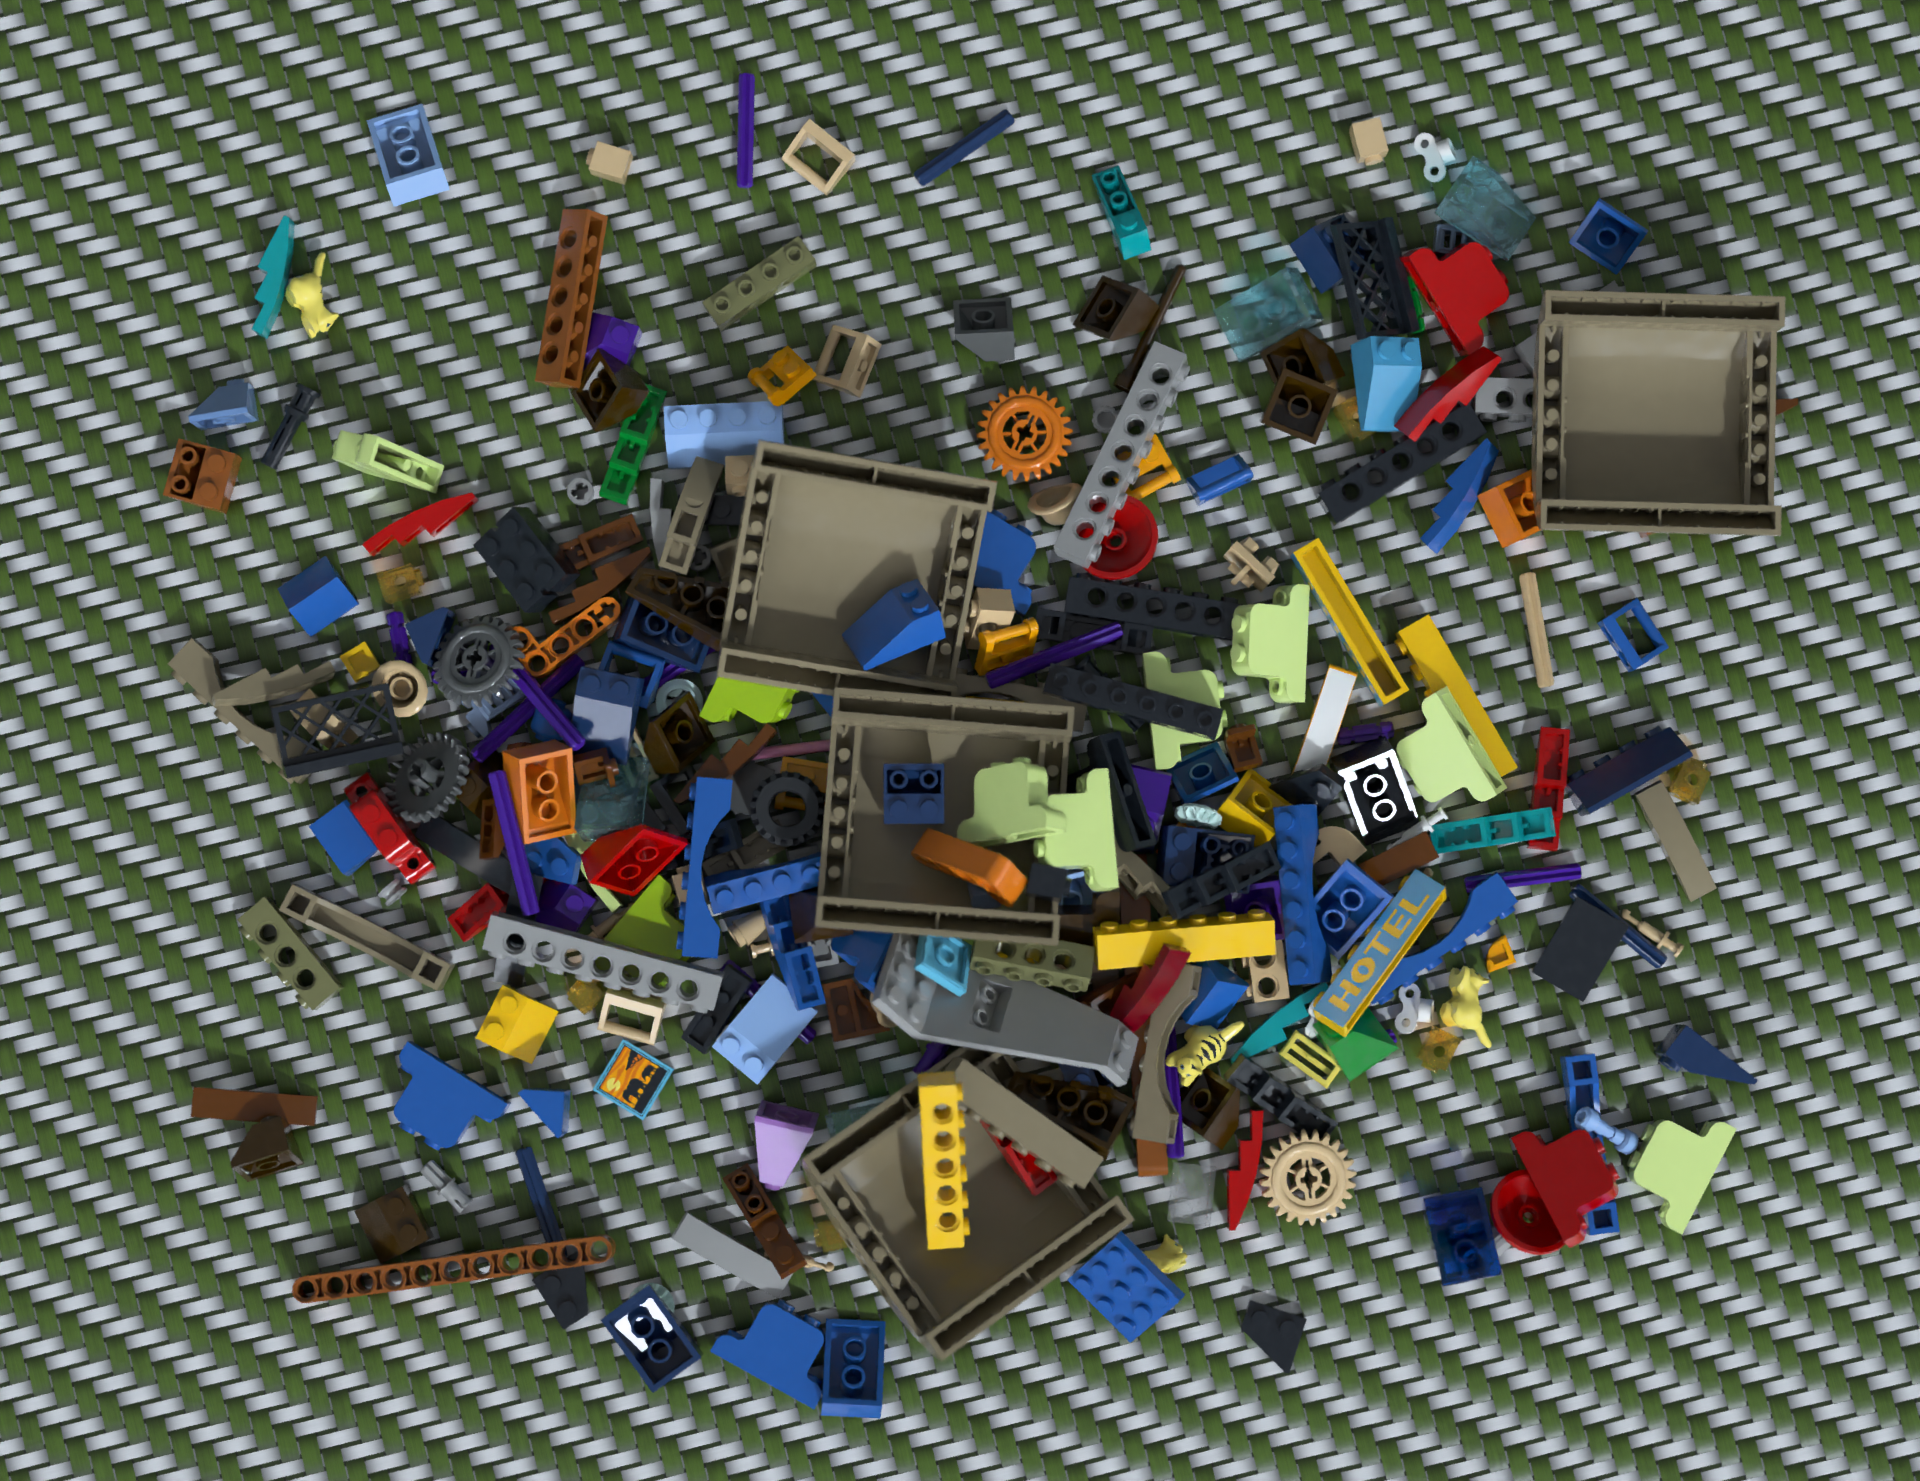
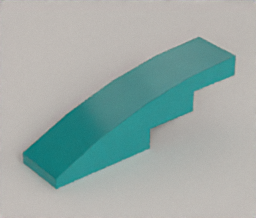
(276, 265)
(1493, 830)
(1270, 1030)

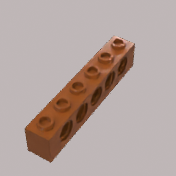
(571, 298)

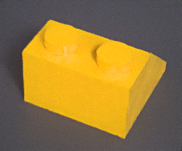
(1250, 808)
(517, 1024)

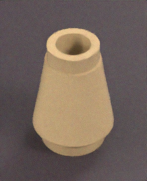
(747, 928)

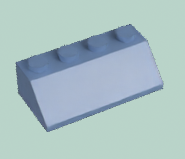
(719, 430)

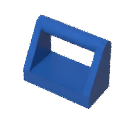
(1219, 479)
(1620, 642)
(648, 693)

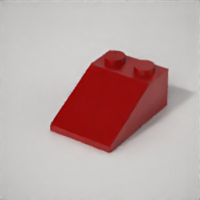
(630, 858)

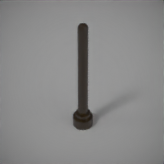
(1126, 379)

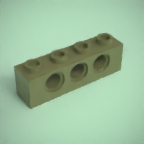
(759, 283)
(1075, 957)
(325, 982)

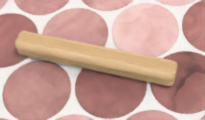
(1536, 630)

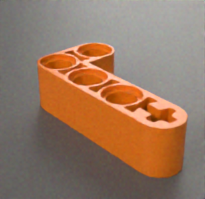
(569, 632)
(971, 864)

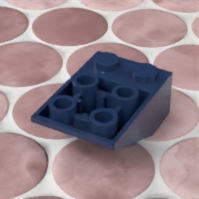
(1190, 851)

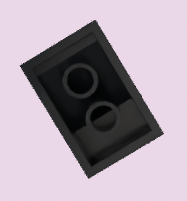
(1376, 790)

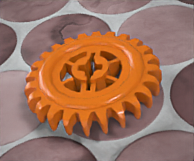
(1038, 408)

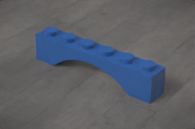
(1296, 842)
(753, 885)
(1484, 903)
(701, 931)
(1581, 1091)

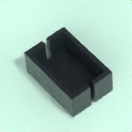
(526, 559)

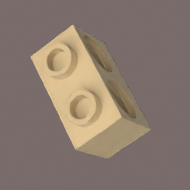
(1274, 969)

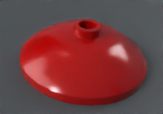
(1139, 539)
(1519, 1198)

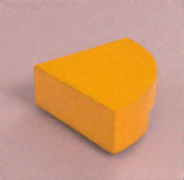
(1499, 955)

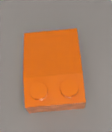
(1511, 509)
(542, 789)

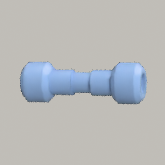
(1623, 1140)

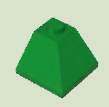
(1361, 1048)

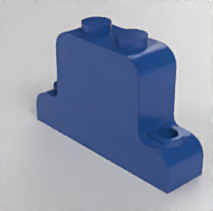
(1004, 558)
(866, 952)
(442, 1099)
(778, 1350)

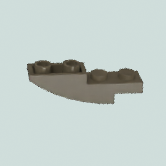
(691, 515)

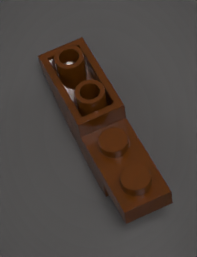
(764, 1221)

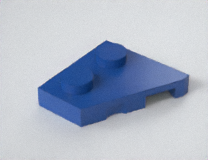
(554, 860)

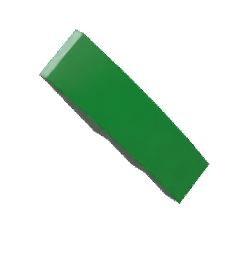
(632, 448)

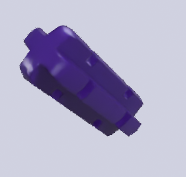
(399, 636)
(1365, 733)

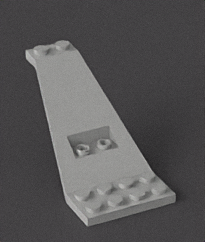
(1001, 1016)

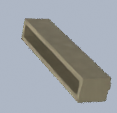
(1024, 1126)

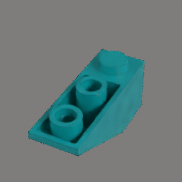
(1122, 212)

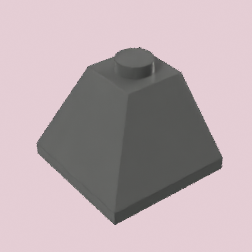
(985, 327)

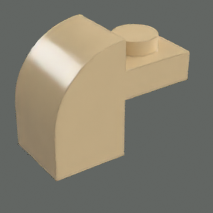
(334, 723)
(1338, 845)

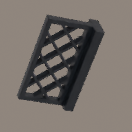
(1388, 275)
(342, 755)

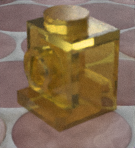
(1344, 414)
(392, 592)
(1682, 789)
(586, 995)
(1435, 1038)

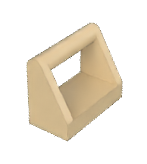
(829, 145)
(858, 363)
(626, 999)

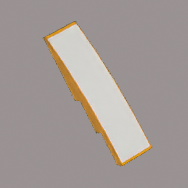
(1326, 718)

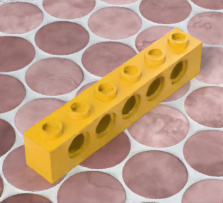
(934, 1090)

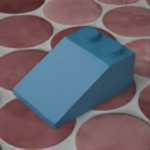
(1385, 379)

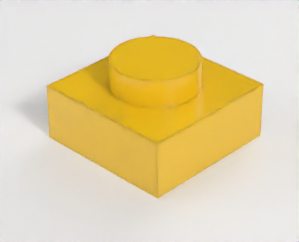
(360, 661)

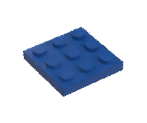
(1126, 1286)

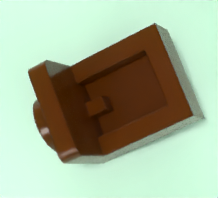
(1242, 747)
(595, 766)

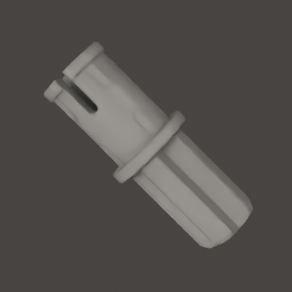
(445, 1185)

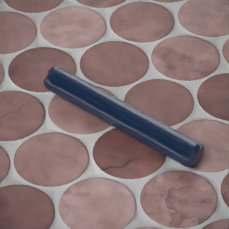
(964, 147)
(1631, 937)
(538, 1195)

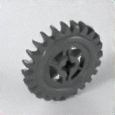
(484, 669)
(424, 768)

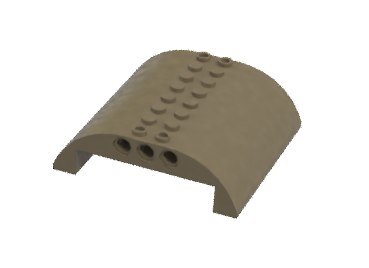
(1656, 413)
(826, 543)
(868, 865)
(1016, 1242)

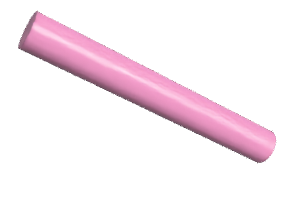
(794, 749)

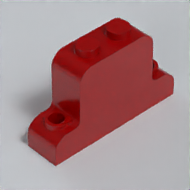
(1459, 289)
(387, 829)
(1569, 1178)

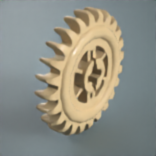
(1306, 1149)

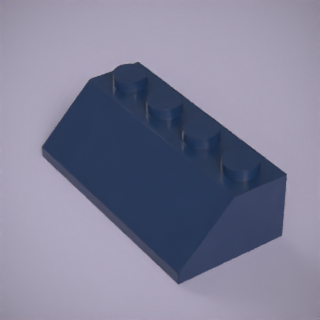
(1626, 770)

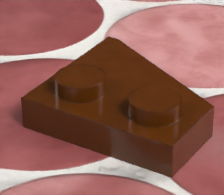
(849, 1011)

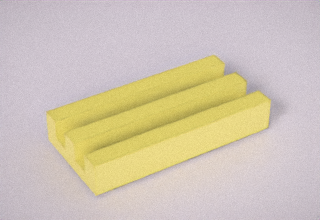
(1290, 1044)

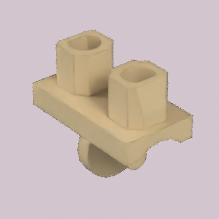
(1247, 567)

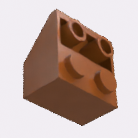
(202, 476)

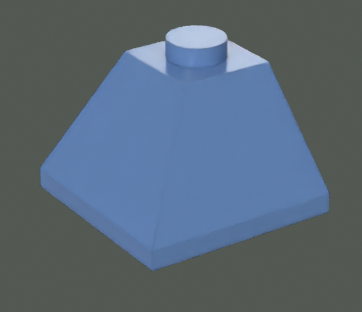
(227, 407)

